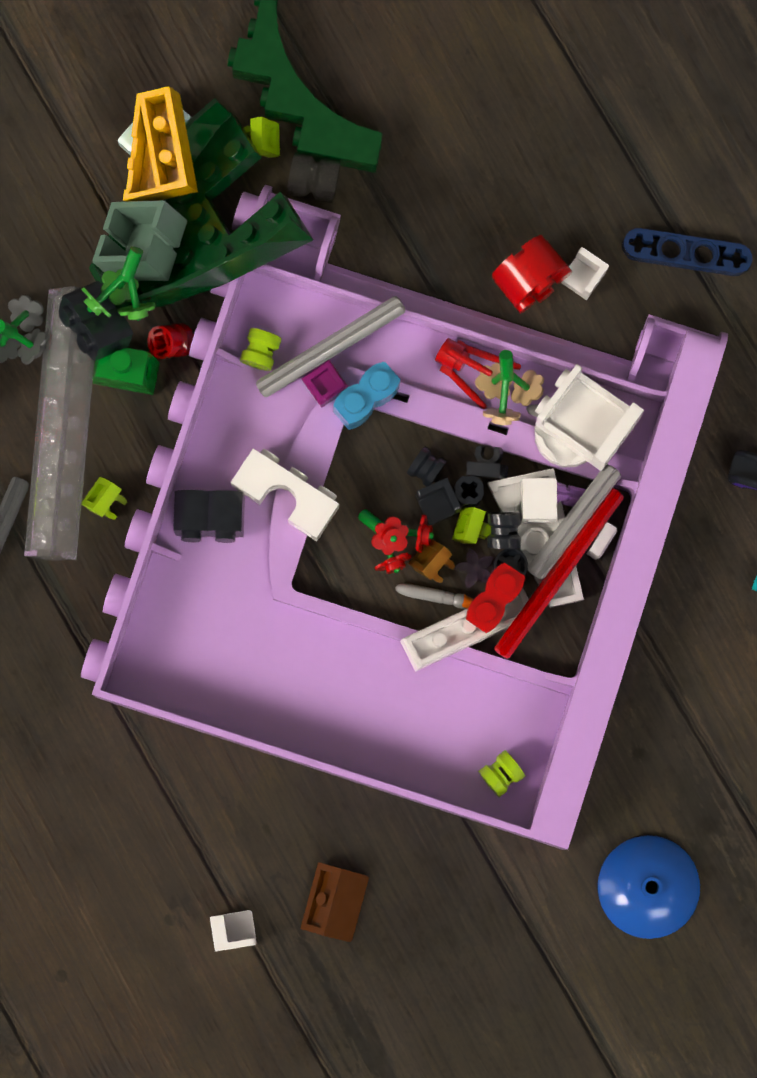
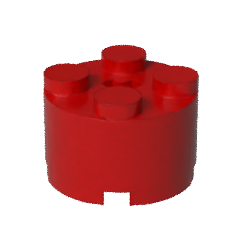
(531, 273)

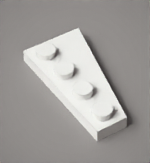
(535, 535)

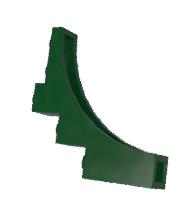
(290, 101)

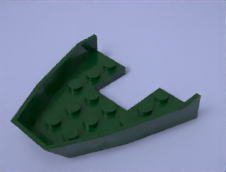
(208, 250)

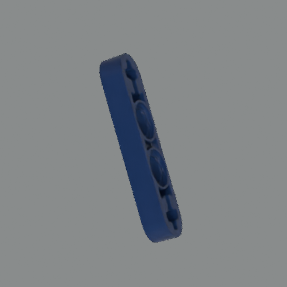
(687, 246)

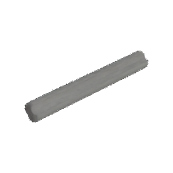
(574, 522)

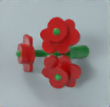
(391, 537)

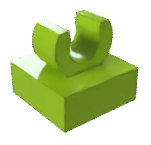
(265, 136)
(101, 498)
(471, 526)

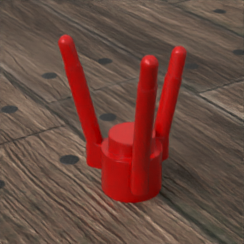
(455, 356)

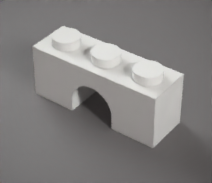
(263, 474)

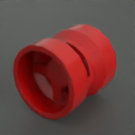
(170, 341)

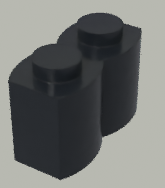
(95, 334)
(209, 514)

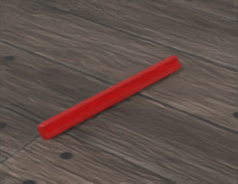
(557, 576)

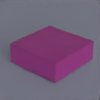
(324, 383)

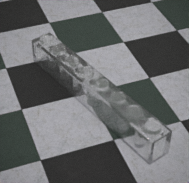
(59, 441)

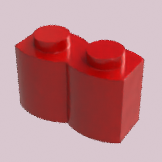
(500, 589)

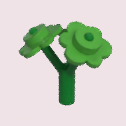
(121, 287)

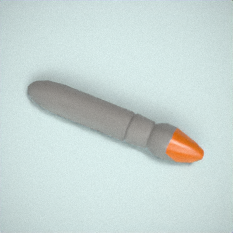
(434, 595)

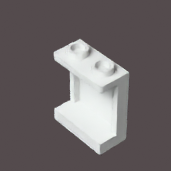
(587, 417)

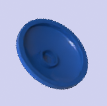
(624, 882)

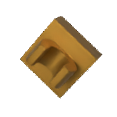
(432, 560)

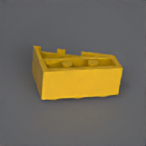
(160, 149)

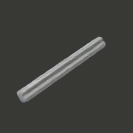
(330, 346)

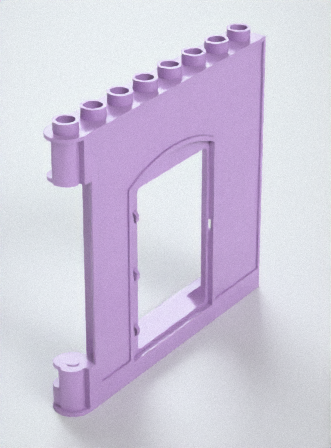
(238, 654)

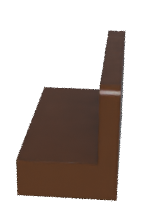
(334, 902)

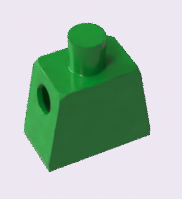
(127, 371)

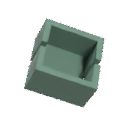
(145, 225)

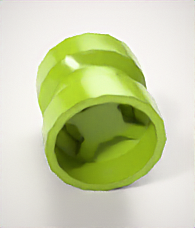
(260, 350)
(495, 778)

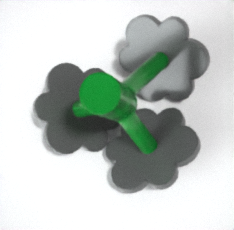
(27, 315)

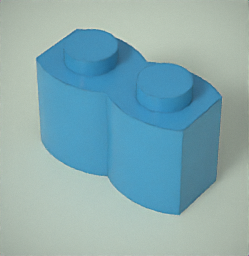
(374, 390)

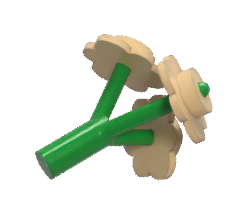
(526, 388)

